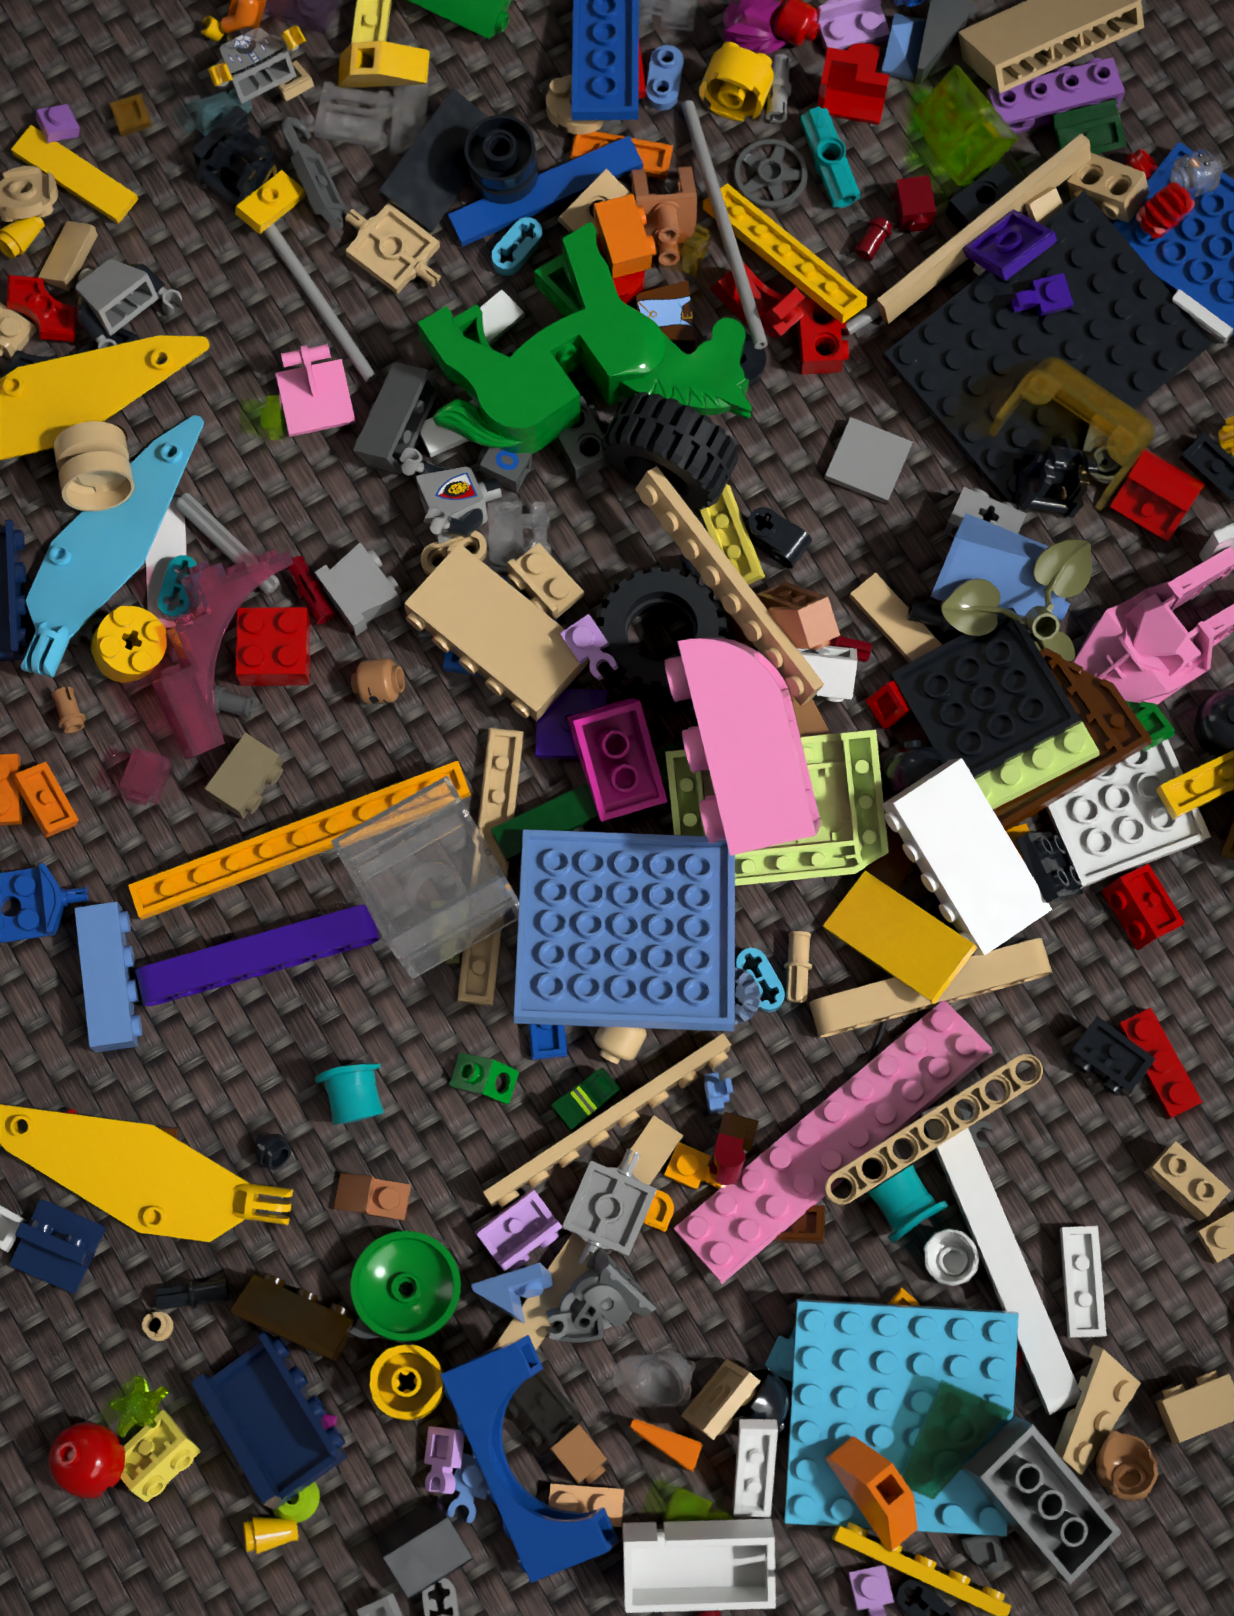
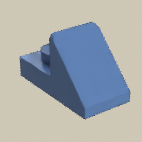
(506, 1289)

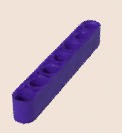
(256, 955)

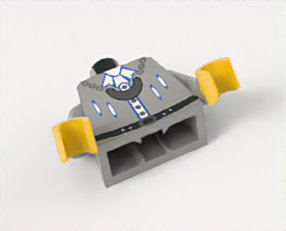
(256, 61)

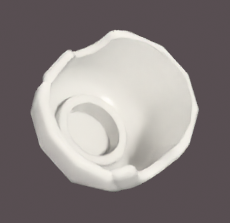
(951, 1257)

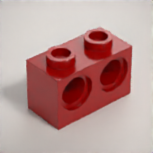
(815, 335)

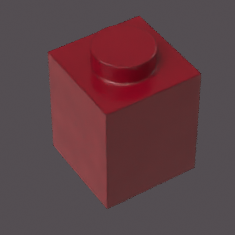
(914, 203)

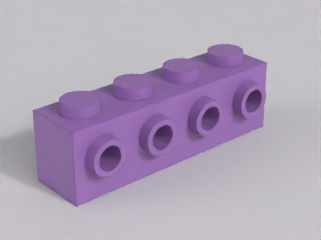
(1064, 90)

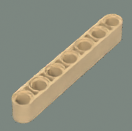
(894, 999)
(950, 1124)

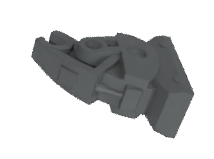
(598, 1301)

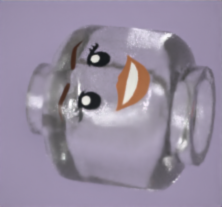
(1197, 172)

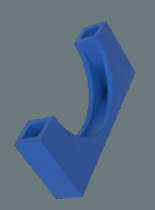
(542, 1535)

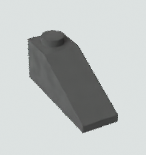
(941, 31)

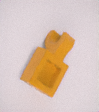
(690, 1168)

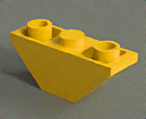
(382, 65)

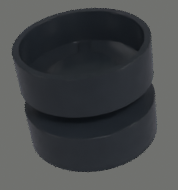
(502, 159)

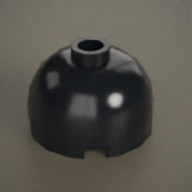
(1216, 723)
(908, 766)
(768, 1403)

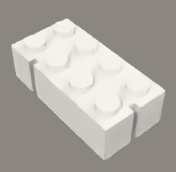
(699, 1565)

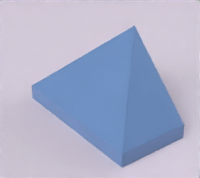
(903, 46)

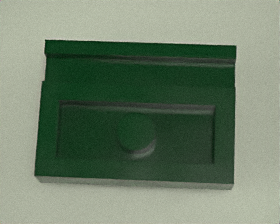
(1096, 122)

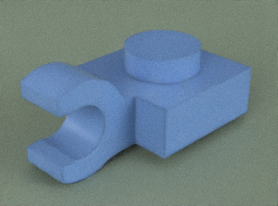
(717, 1092)

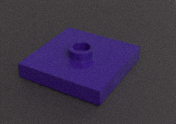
(1009, 244)
(553, 730)

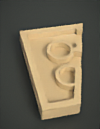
(1101, 1403)

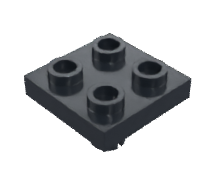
(1049, 866)

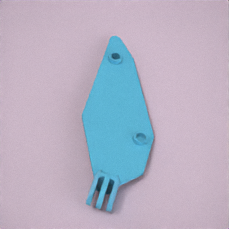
(103, 549)

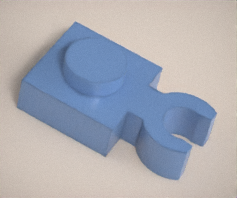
(470, 1484)

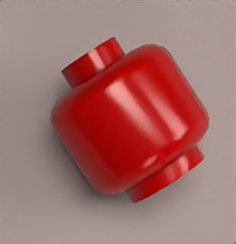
(795, 22)

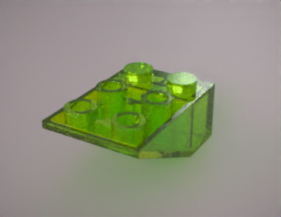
(963, 127)

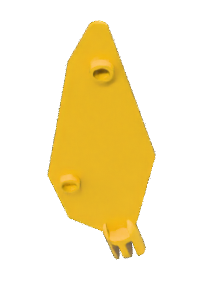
(84, 387)
(138, 1174)

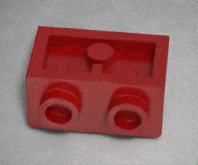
(1142, 906)

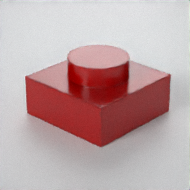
(888, 705)

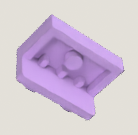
(519, 1231)

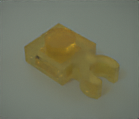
(695, 249)

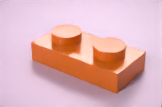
(9, 794)
(45, 799)

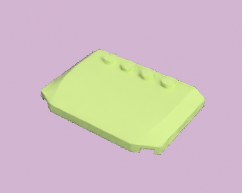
(848, 800)

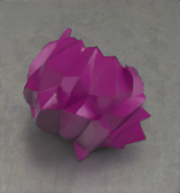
(750, 27)

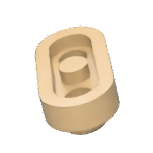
(436, 550)

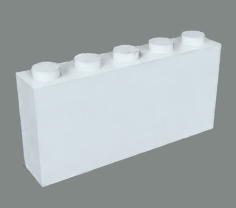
(965, 856)

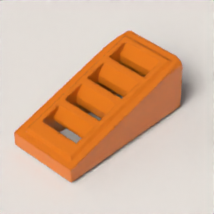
(677, 1447)

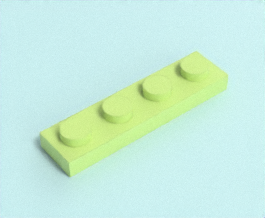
(1038, 766)

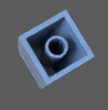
(1000, 557)

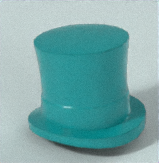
(352, 1092)
(904, 1201)

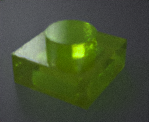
(273, 417)

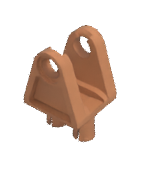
(668, 216)

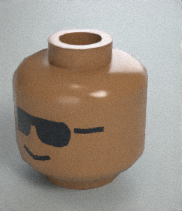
(378, 681)

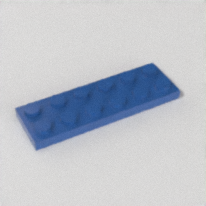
(605, 60)

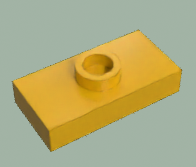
(270, 202)

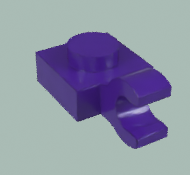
(1045, 294)

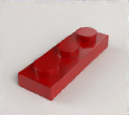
(1166, 1073)

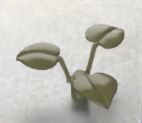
(1061, 567)

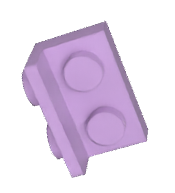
(851, 23)

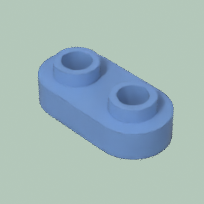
(664, 75)

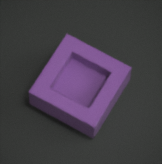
(57, 123)

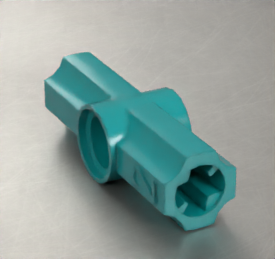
(825, 141)

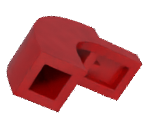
(775, 310)

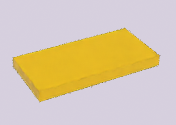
(900, 937)

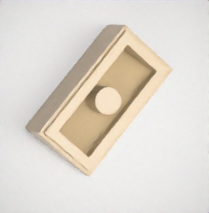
(68, 254)

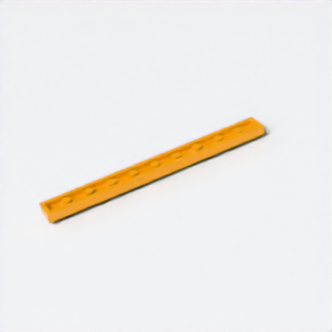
(276, 847)

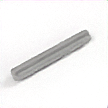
(221, 537)

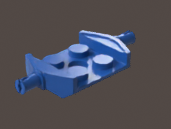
(40, 901)

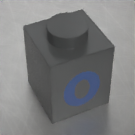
(505, 466)

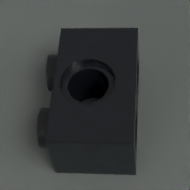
(989, 183)

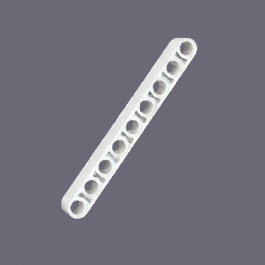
(1005, 1266)

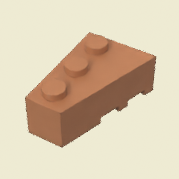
(800, 613)

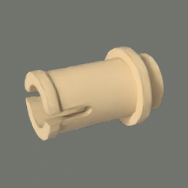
(166, 1326)

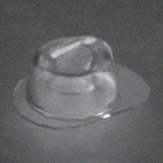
(655, 1378)

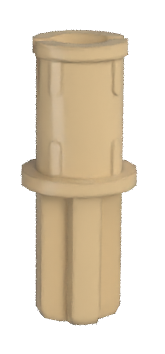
(798, 966)

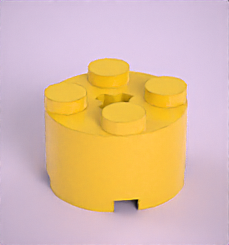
(737, 82)
(147, 639)
(386, 1384)

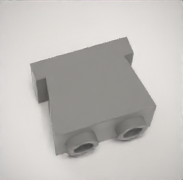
(359, 588)

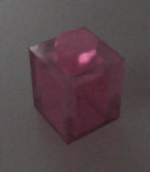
(145, 777)

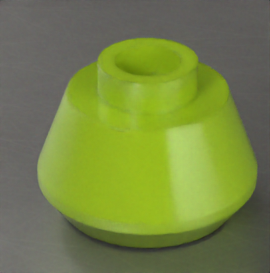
(302, 1505)

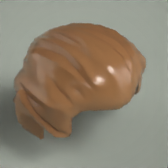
(1126, 1466)

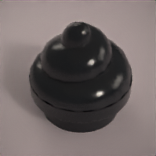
(272, 1150)

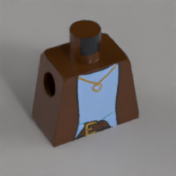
(671, 311)

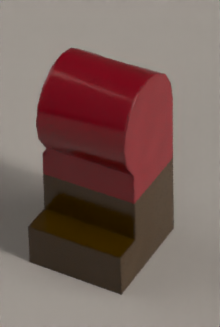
(728, 1157)

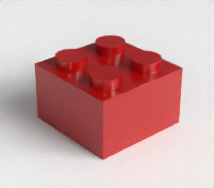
(273, 646)

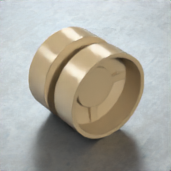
(93, 466)

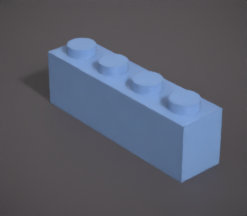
(106, 977)

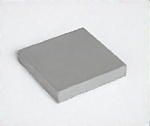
(868, 460)

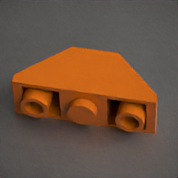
(876, 1490)

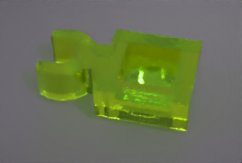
(691, 1507)

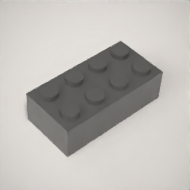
(1042, 1499)

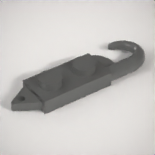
(313, 174)

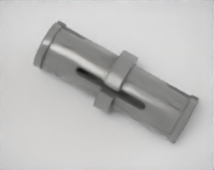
(780, 89)

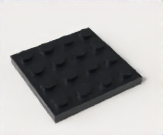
(986, 697)

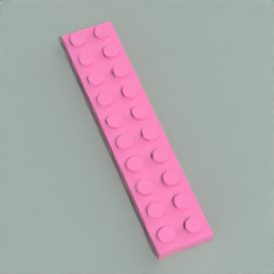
(846, 1125)

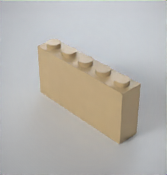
(1044, 36)
(494, 632)

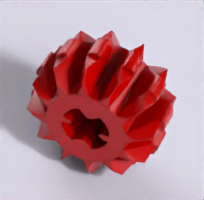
(1165, 210)

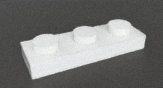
(1083, 1282)
(755, 1467)

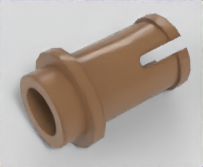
(70, 717)

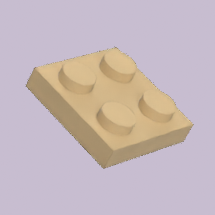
(720, 1399)

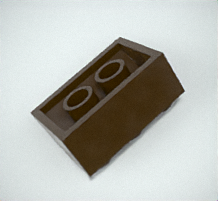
(295, 1315)

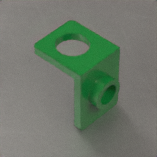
(480, 1074)

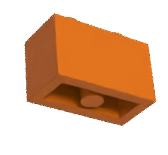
(623, 235)

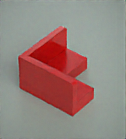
(851, 91)

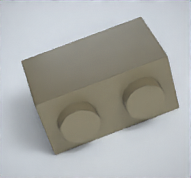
(245, 776)

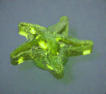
(139, 1407)

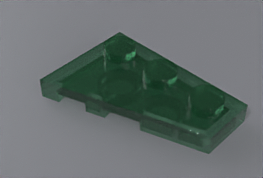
(949, 1435)

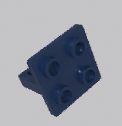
(57, 1246)

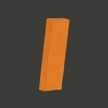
(654, 155)

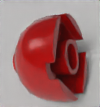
(86, 1459)

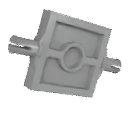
(609, 1208)

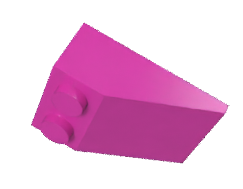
(617, 758)

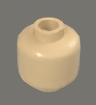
(619, 1042)

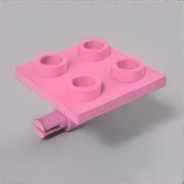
(315, 394)

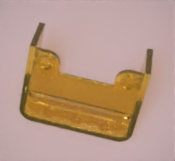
(1126, 428)

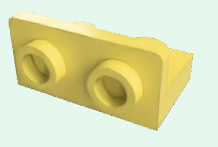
(156, 1457)

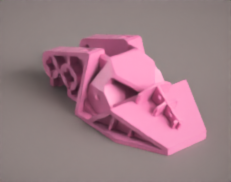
(1147, 647)

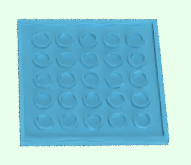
(874, 1378)

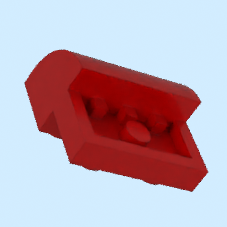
(1157, 495)

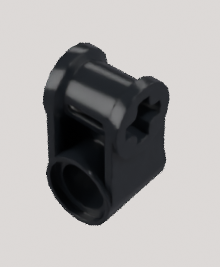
(780, 539)

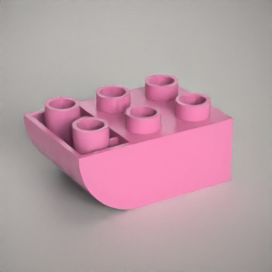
(746, 742)

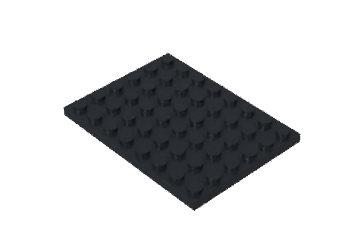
(979, 351)

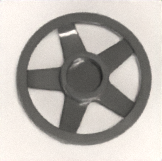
(770, 174)

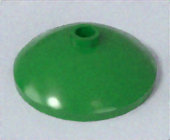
(399, 1260)

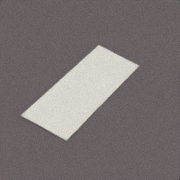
(167, 545)

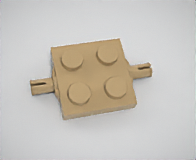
(392, 248)

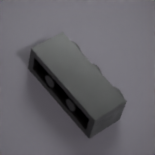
(396, 417)

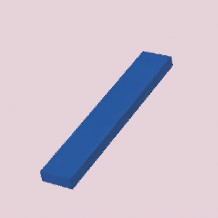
(551, 189)

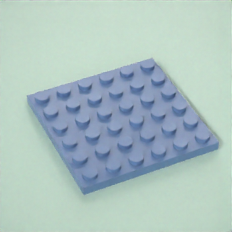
(626, 931)

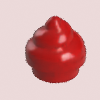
(1141, 161)

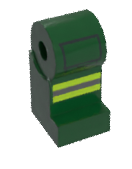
(585, 1100)

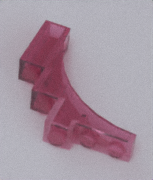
(188, 692)

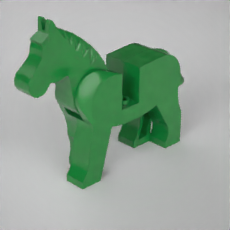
(529, 396)

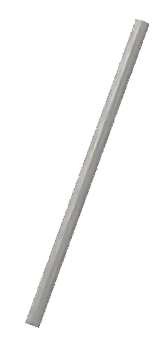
(724, 225)

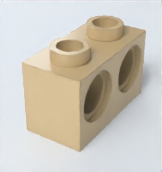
(1111, 186)
(1187, 1181)

